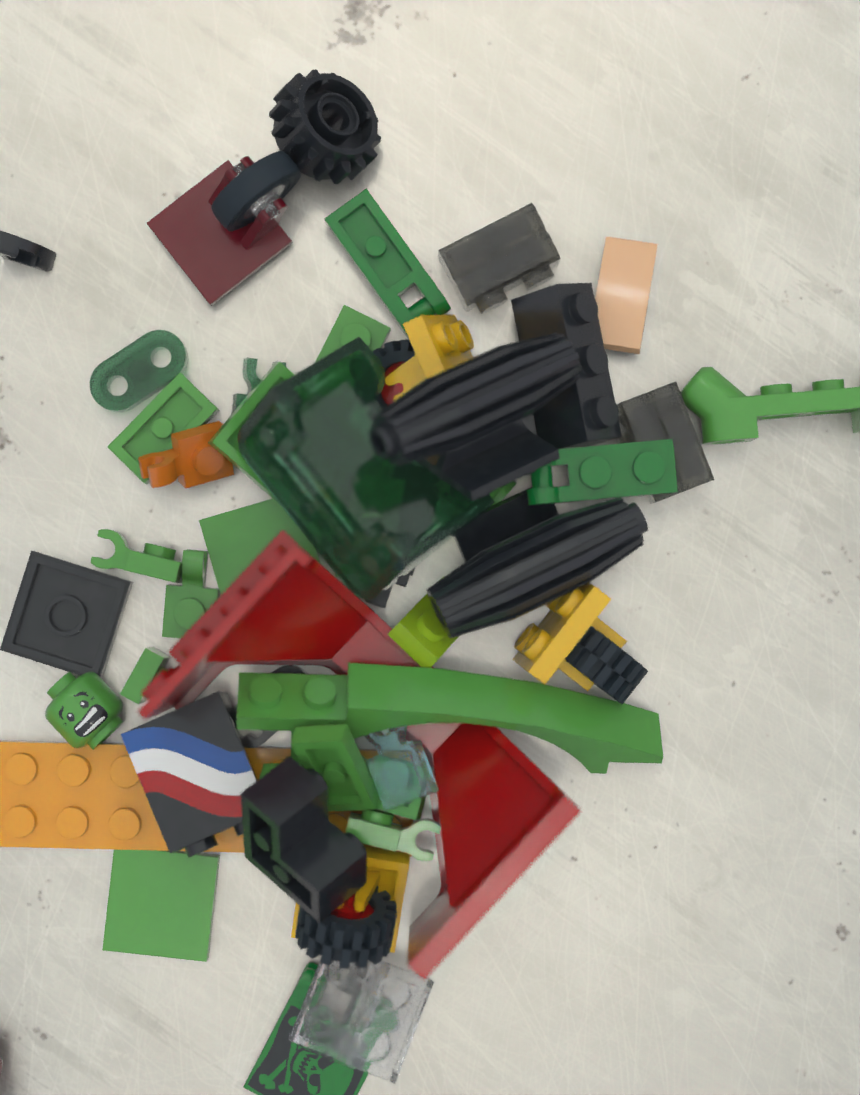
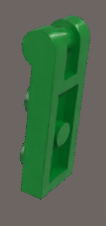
(384, 258)
(608, 473)

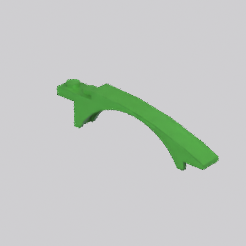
(400, 696)

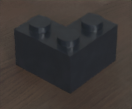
(296, 843)

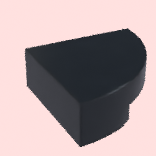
(26, 252)

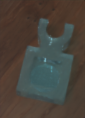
(400, 768)

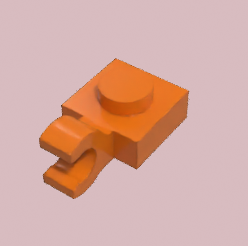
(190, 459)

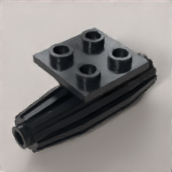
(470, 416)
(529, 557)

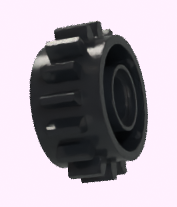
(325, 126)

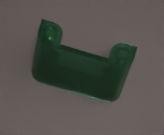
(318, 463)

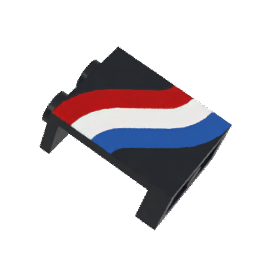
(192, 772)

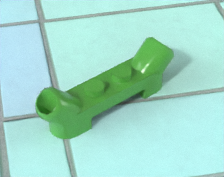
(732, 416)

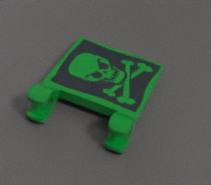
(292, 1070)

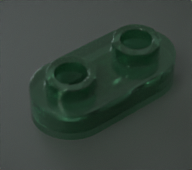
(138, 368)

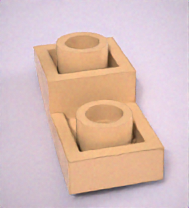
(624, 292)

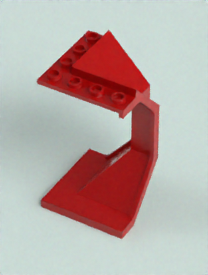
(491, 797)

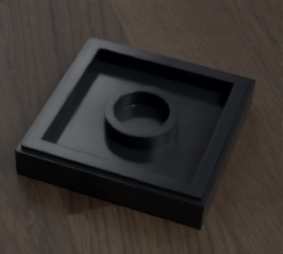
(66, 615)

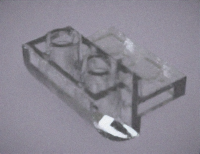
(362, 1016)

